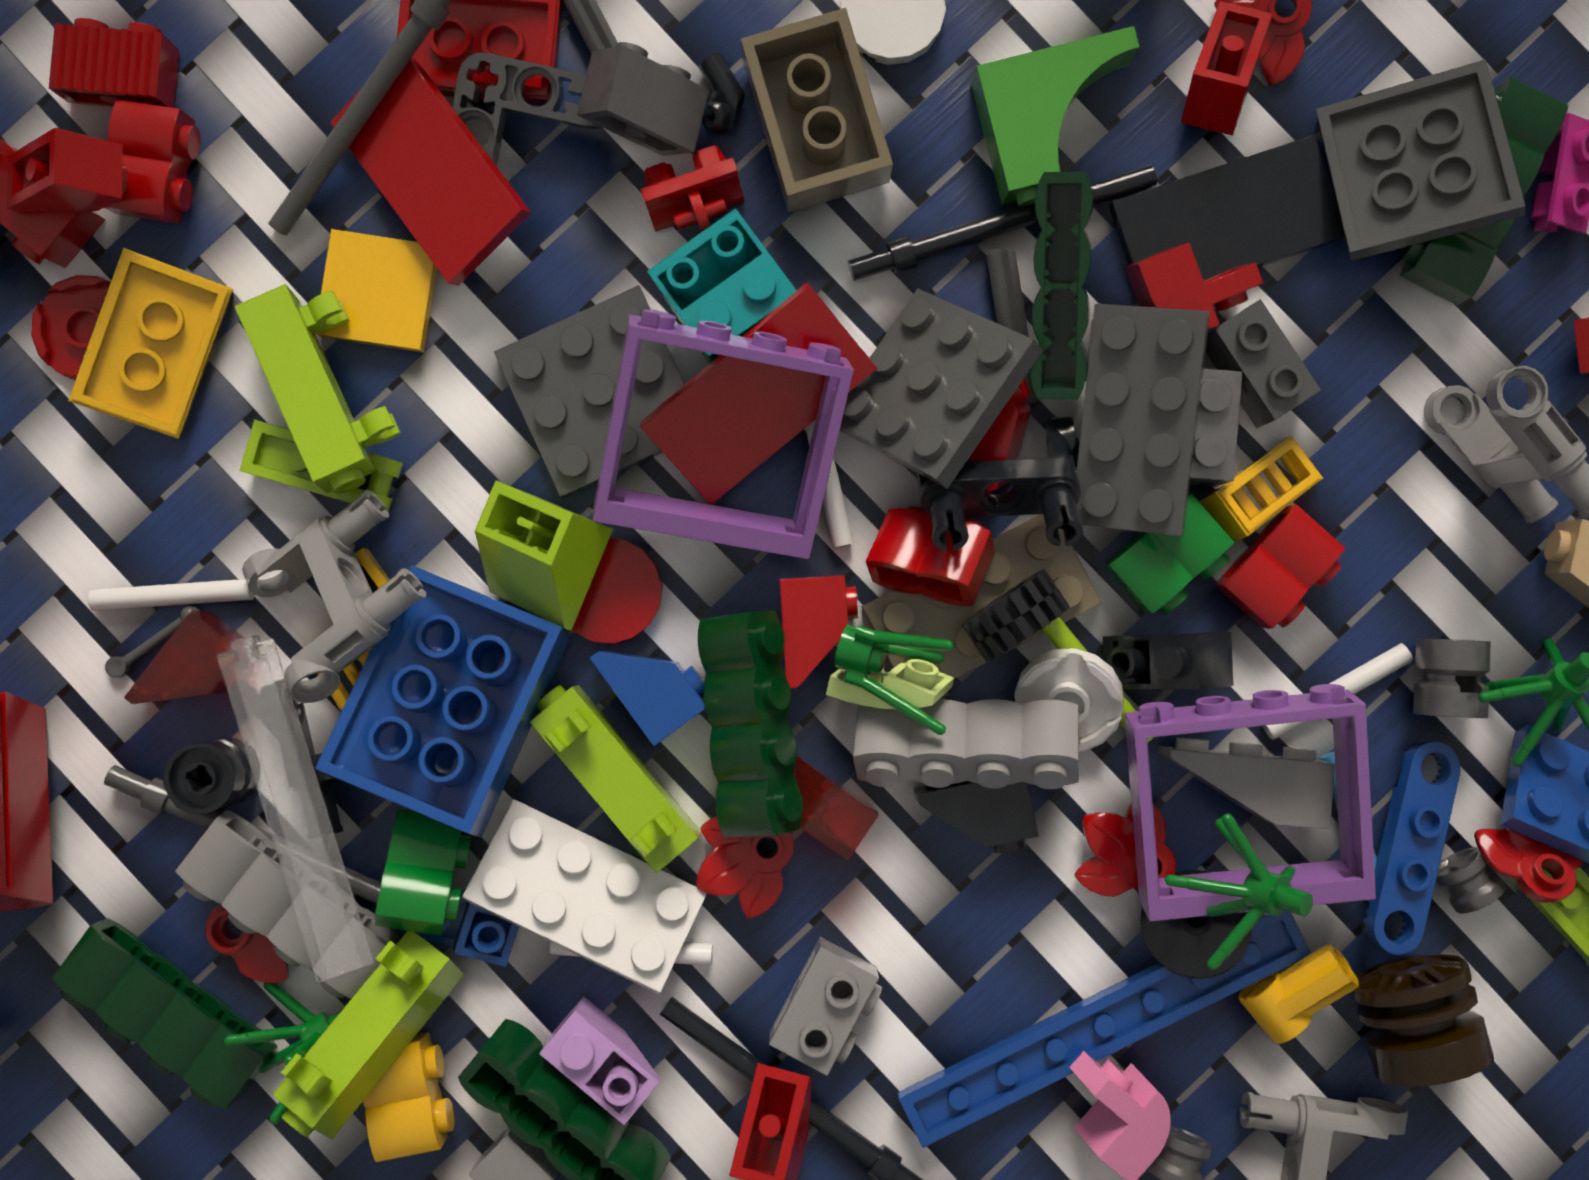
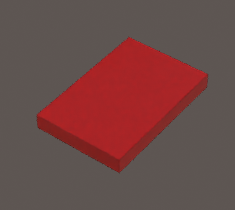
(499, 27)

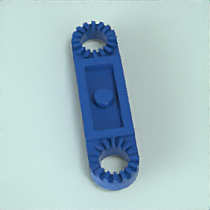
(1412, 847)

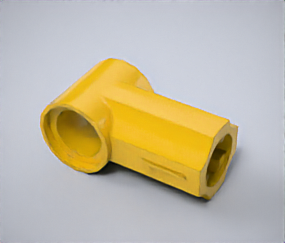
(1288, 999)

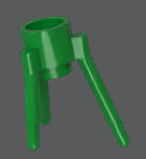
(865, 651)

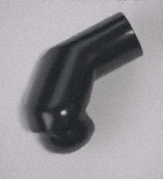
(726, 97)

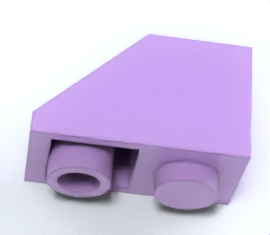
(601, 1060)

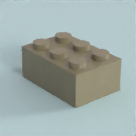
(816, 110)

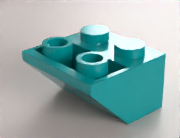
(722, 278)

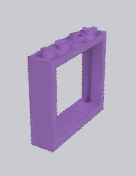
(713, 522)
(1327, 881)

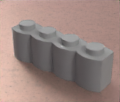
(983, 744)
(243, 874)

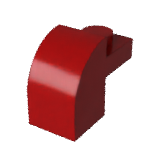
(1175, 282)

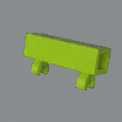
(307, 390)
(614, 775)
(366, 1036)

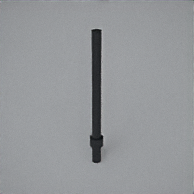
(903, 253)
(880, 1161)

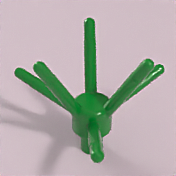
(1558, 687)
(1260, 893)
(308, 1032)

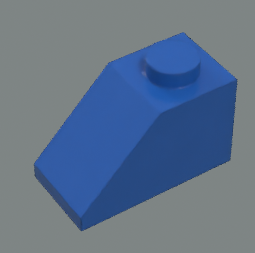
(653, 691)

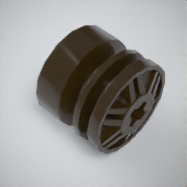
(1422, 1021)

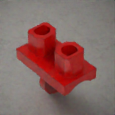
(694, 195)

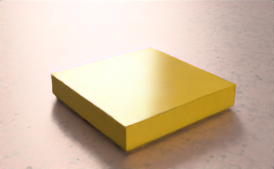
(383, 289)

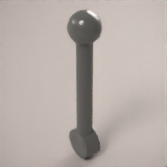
(120, 666)

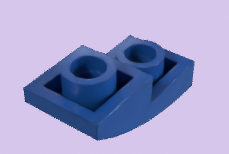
(476, 934)

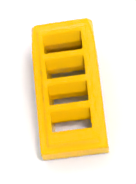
(1236, 511)

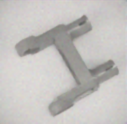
(1517, 446)
(357, 614)
(1311, 1124)

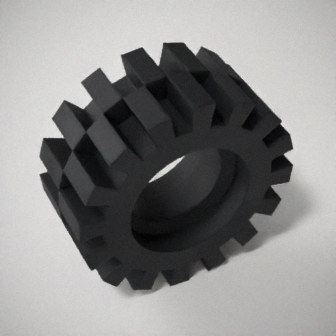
(1015, 615)

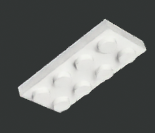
(585, 896)

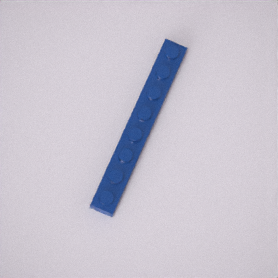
(1094, 1025)

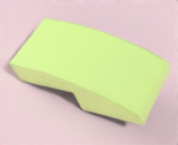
(911, 679)

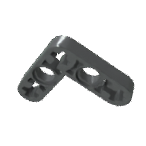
(509, 95)

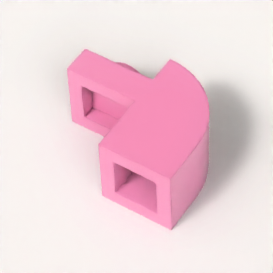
(1127, 1121)

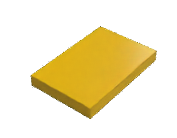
(151, 344)

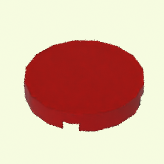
(67, 320)
(621, 595)

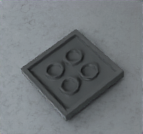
(1420, 161)
(568, 385)
(937, 386)

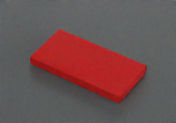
(436, 175)
(746, 409)

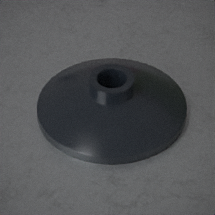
(1188, 948)

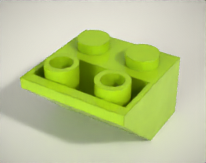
(538, 553)

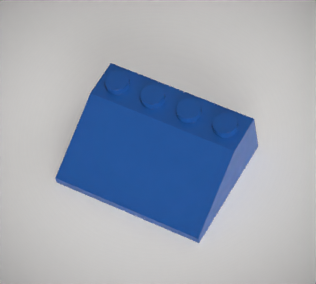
(445, 704)

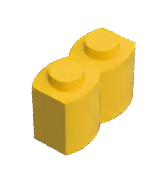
(407, 1106)

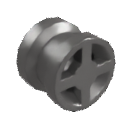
(1469, 881)
(1181, 1156)

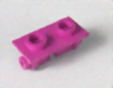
(1567, 197)

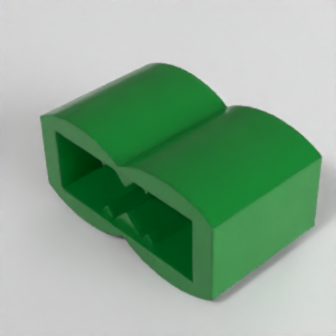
(1159, 566)
(420, 874)

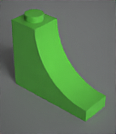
(1026, 99)

